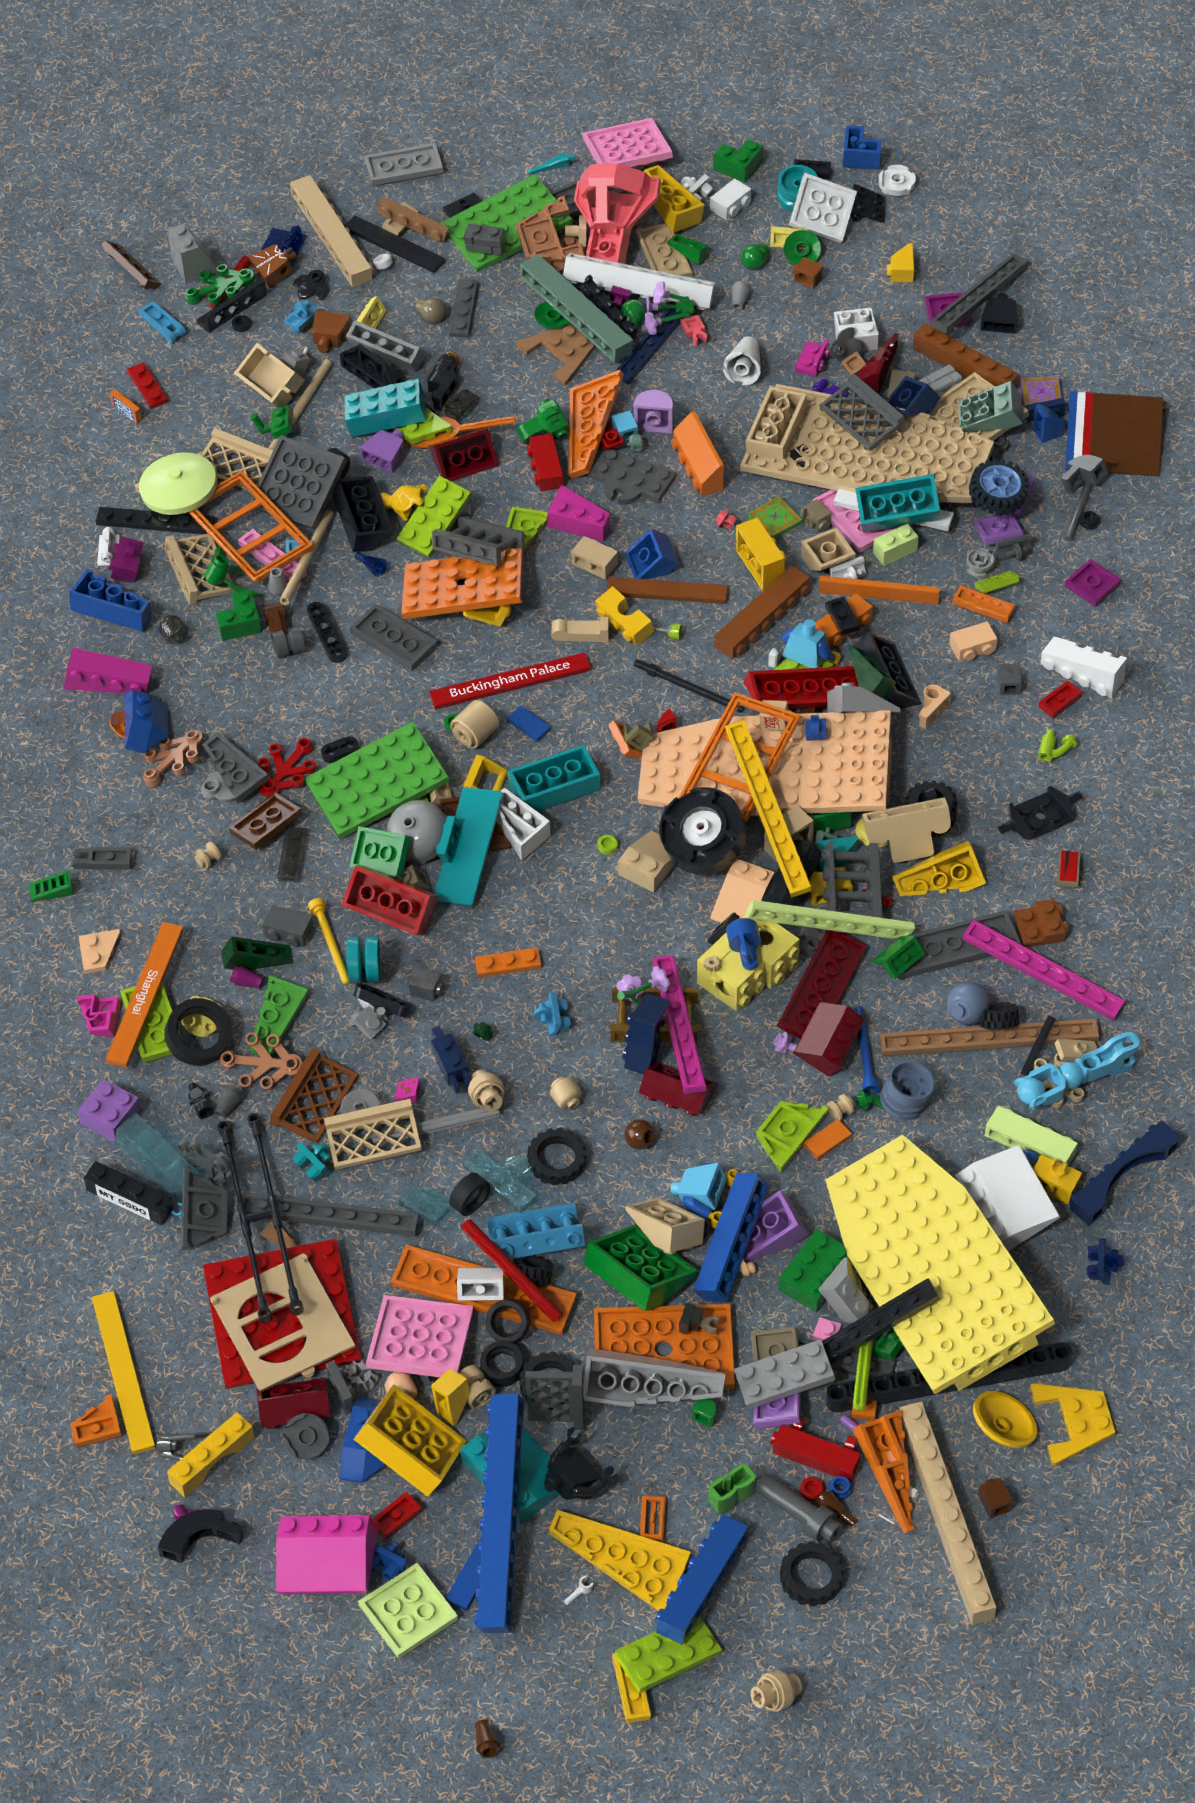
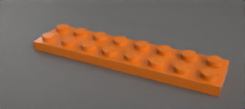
(436, 1278)

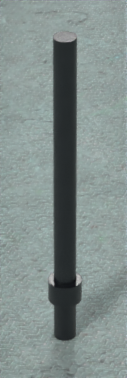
(654, 670)

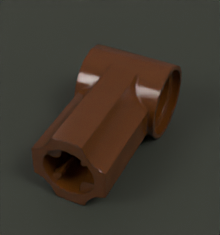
(275, 617)

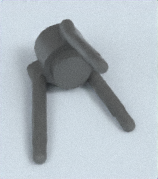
(169, 1442)

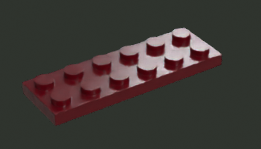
(822, 980)

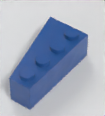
(108, 602)

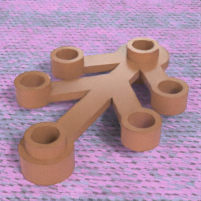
(191, 740)
(264, 1062)

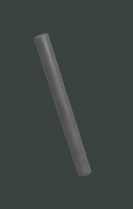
(1078, 511)

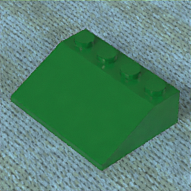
(637, 1267)

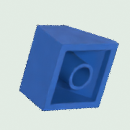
(651, 556)

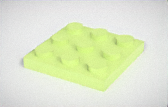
(408, 1610)

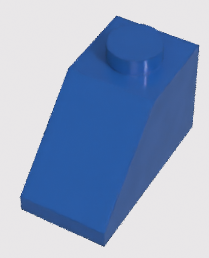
(1047, 423)

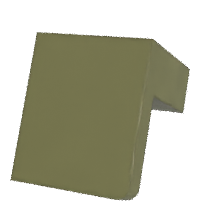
(639, 736)

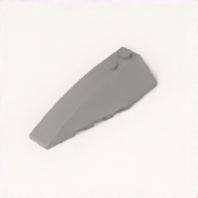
(639, 1379)

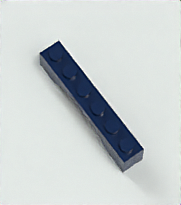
(1155, 1145)

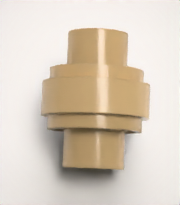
(486, 1090)
(776, 1690)

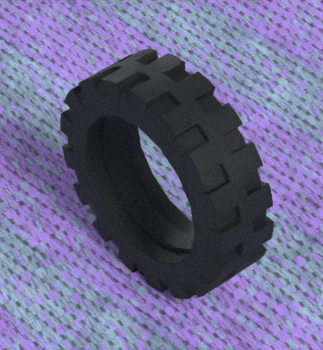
(560, 1175)
(542, 1362)
(807, 1596)

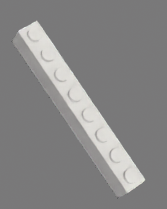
(637, 279)

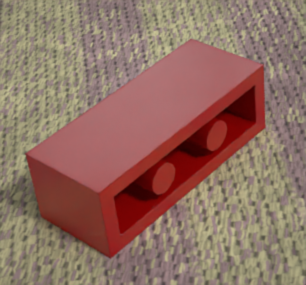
(545, 462)

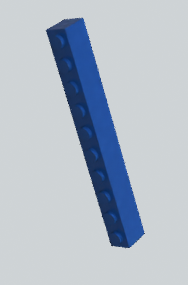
(500, 1514)

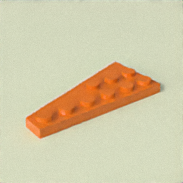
(588, 418)

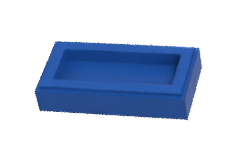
(529, 723)

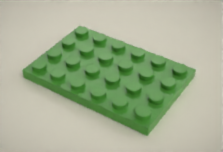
(503, 211)
(376, 780)

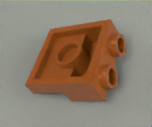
(1041, 924)

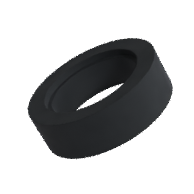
(201, 1007)

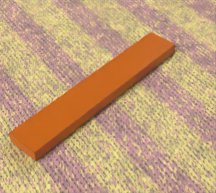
(879, 590)

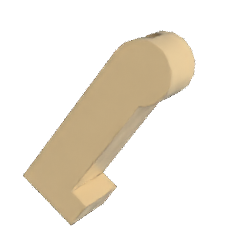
(580, 630)

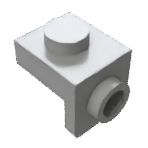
(367, 1021)

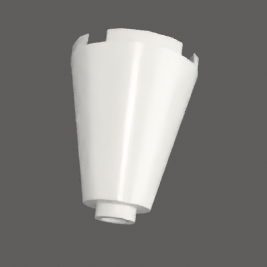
(743, 362)

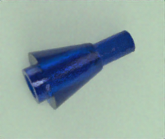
(375, 565)

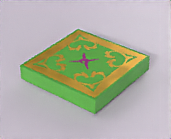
(777, 517)

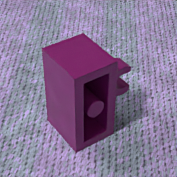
(127, 559)

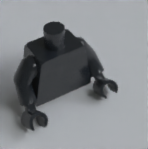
(572, 1474)

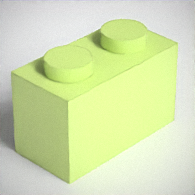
(895, 544)

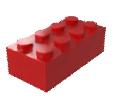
(389, 900)

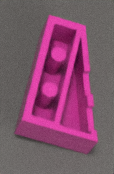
(577, 515)

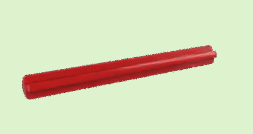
(511, 1270)

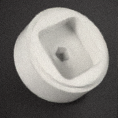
(382, 261)

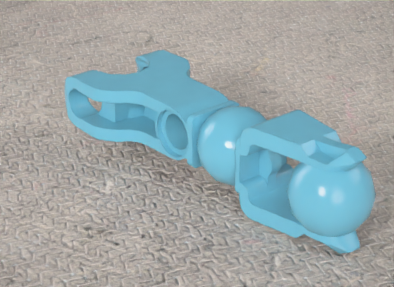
(1069, 1075)

